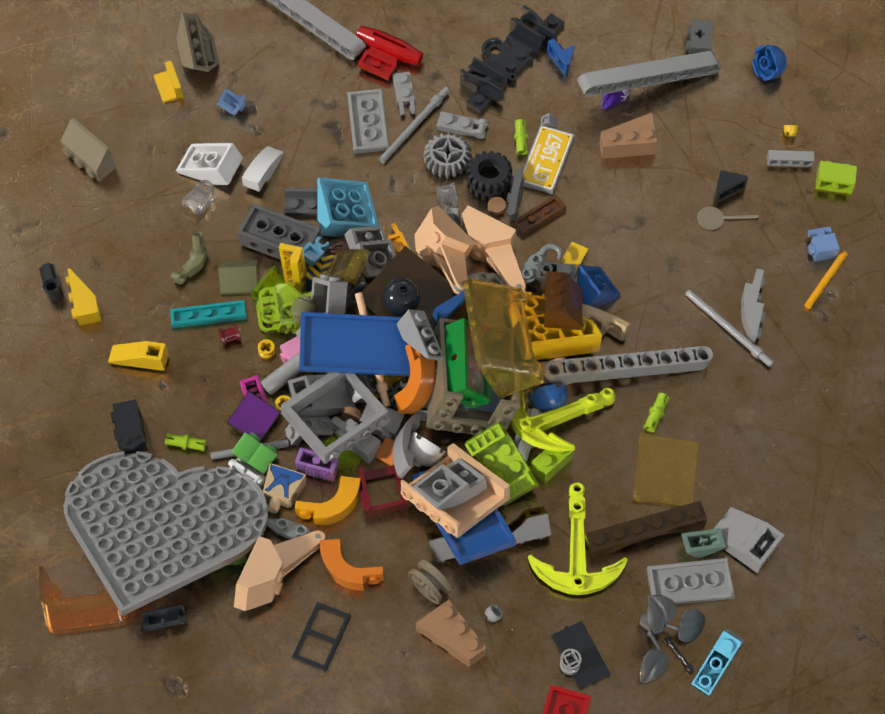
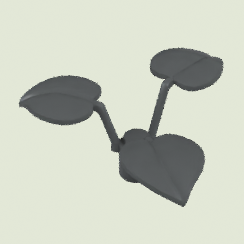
(659, 612)

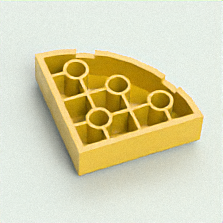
(559, 342)

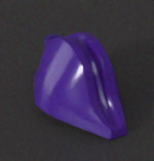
(614, 99)

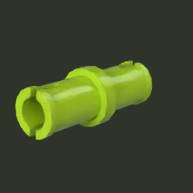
(521, 137)
(656, 412)
(185, 442)

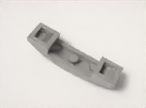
(401, 455)

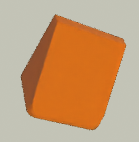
(386, 451)

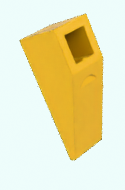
(86, 306)
(140, 354)

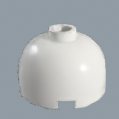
(424, 451)

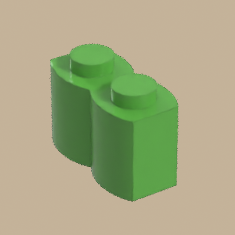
(254, 453)

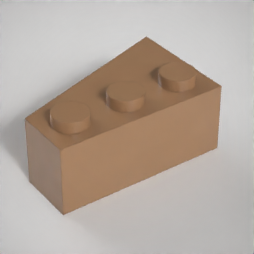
(629, 139)
(451, 631)

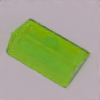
(270, 279)
(347, 459)

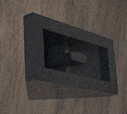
(729, 184)

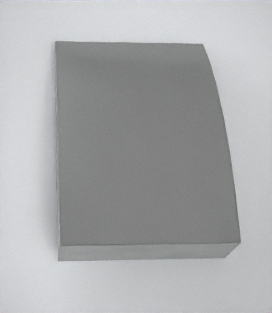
(375, 241)
(451, 485)

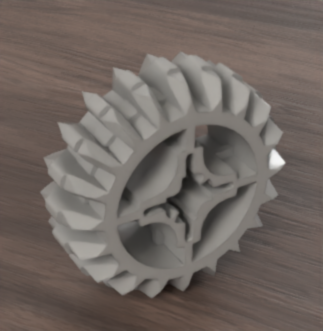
(436, 155)

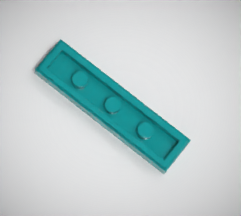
(208, 314)

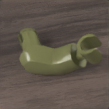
(197, 259)

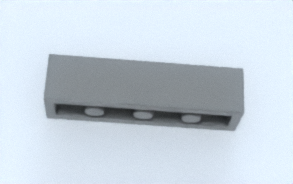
(790, 158)

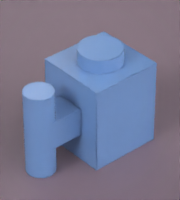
(823, 244)

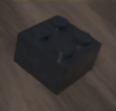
(129, 427)

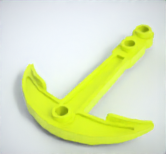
(531, 428)
(577, 568)

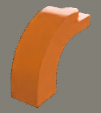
(420, 383)
(342, 572)

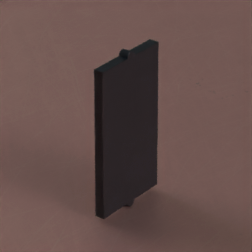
(592, 665)

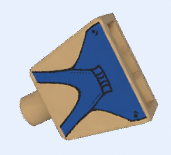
(282, 487)

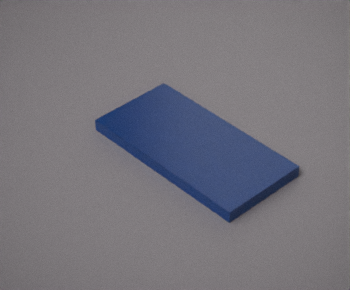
(352, 345)
(481, 540)

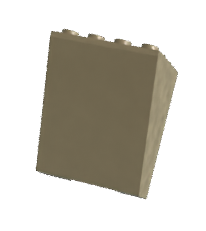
(445, 409)

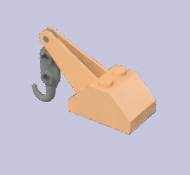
(496, 246)
(447, 247)
(271, 562)

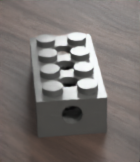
(266, 229)

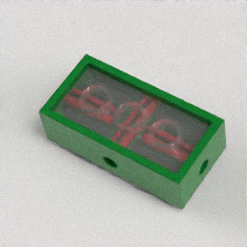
(462, 368)

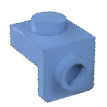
(231, 102)

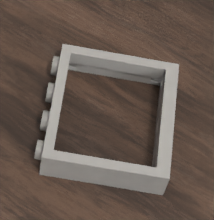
(316, 390)

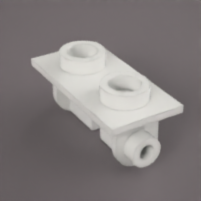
(241, 467)

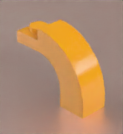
(334, 509)

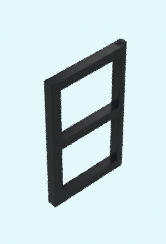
(307, 630)

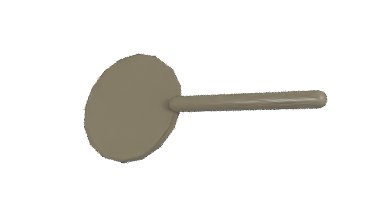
(712, 218)

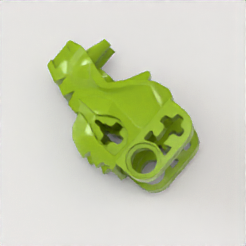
(279, 305)

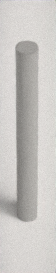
(227, 453)

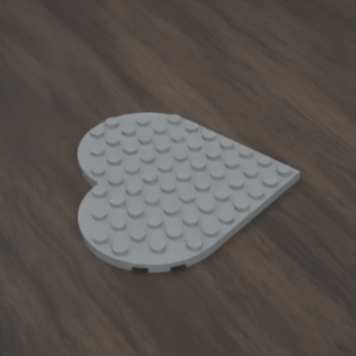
(160, 527)

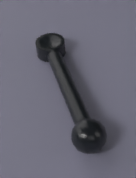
(668, 640)

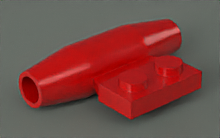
(385, 52)

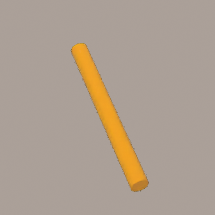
(825, 280)

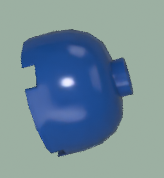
(769, 62)
(548, 397)

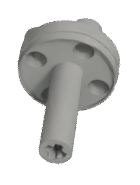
(284, 373)

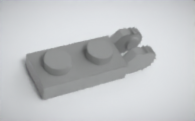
(404, 91)

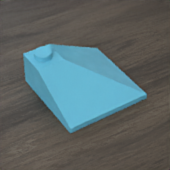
(343, 206)

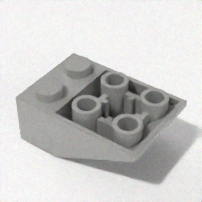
(326, 405)
(749, 538)

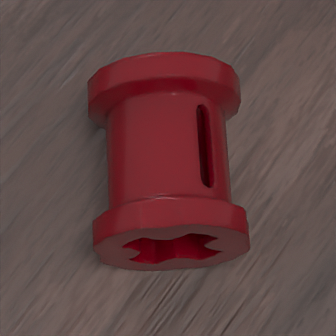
(229, 335)

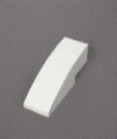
(262, 168)

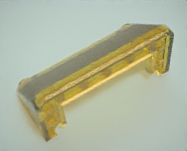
(502, 336)

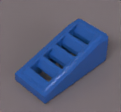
(449, 307)

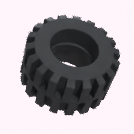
(489, 163)

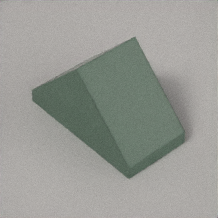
(703, 542)

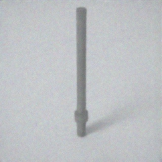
(435, 101)
(755, 350)

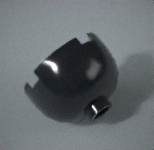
(400, 296)

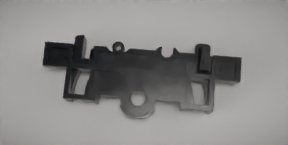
(491, 75)

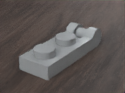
(462, 125)

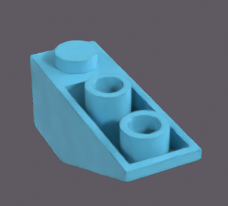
(717, 661)

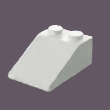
(211, 162)

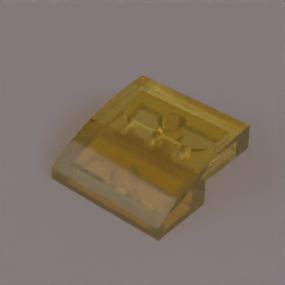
(348, 264)

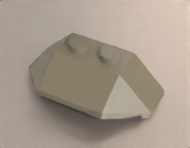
(196, 44)

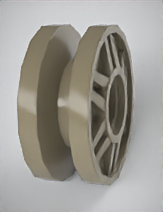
(429, 581)

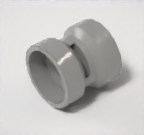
(570, 666)

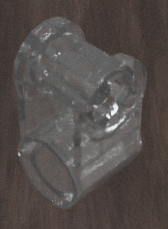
(447, 196)
(197, 199)

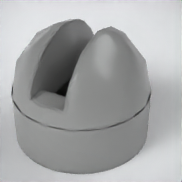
(493, 613)

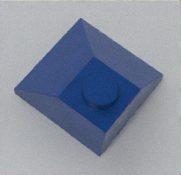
(596, 286)

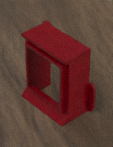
(383, 508)

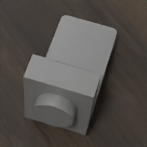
(318, 426)

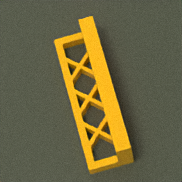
(296, 265)

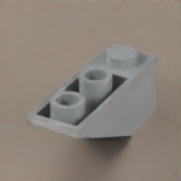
(418, 333)

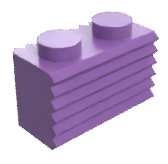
(310, 464)

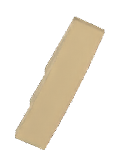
(607, 322)

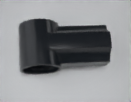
(50, 282)

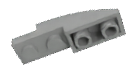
(751, 308)

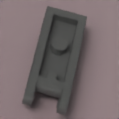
(514, 197)

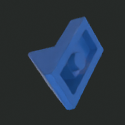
(561, 57)

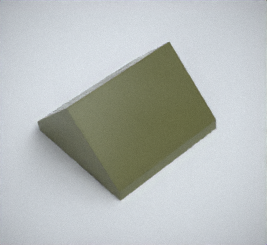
(238, 276)

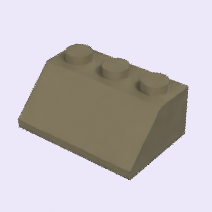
(87, 150)

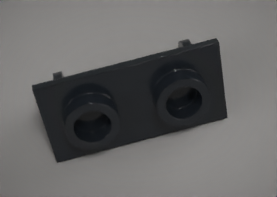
(164, 617)

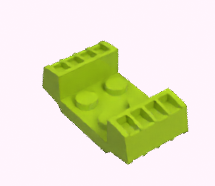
(502, 457)

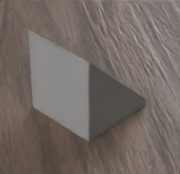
(549, 120)

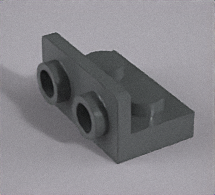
(300, 202)

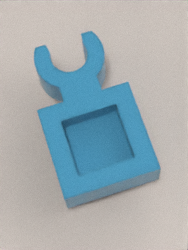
(315, 251)

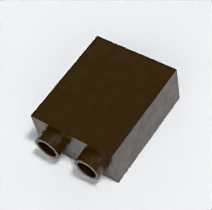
(432, 286)

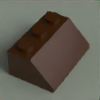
(562, 302)

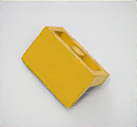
(168, 84)

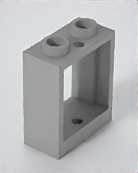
(329, 294)

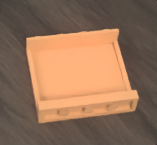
(466, 515)

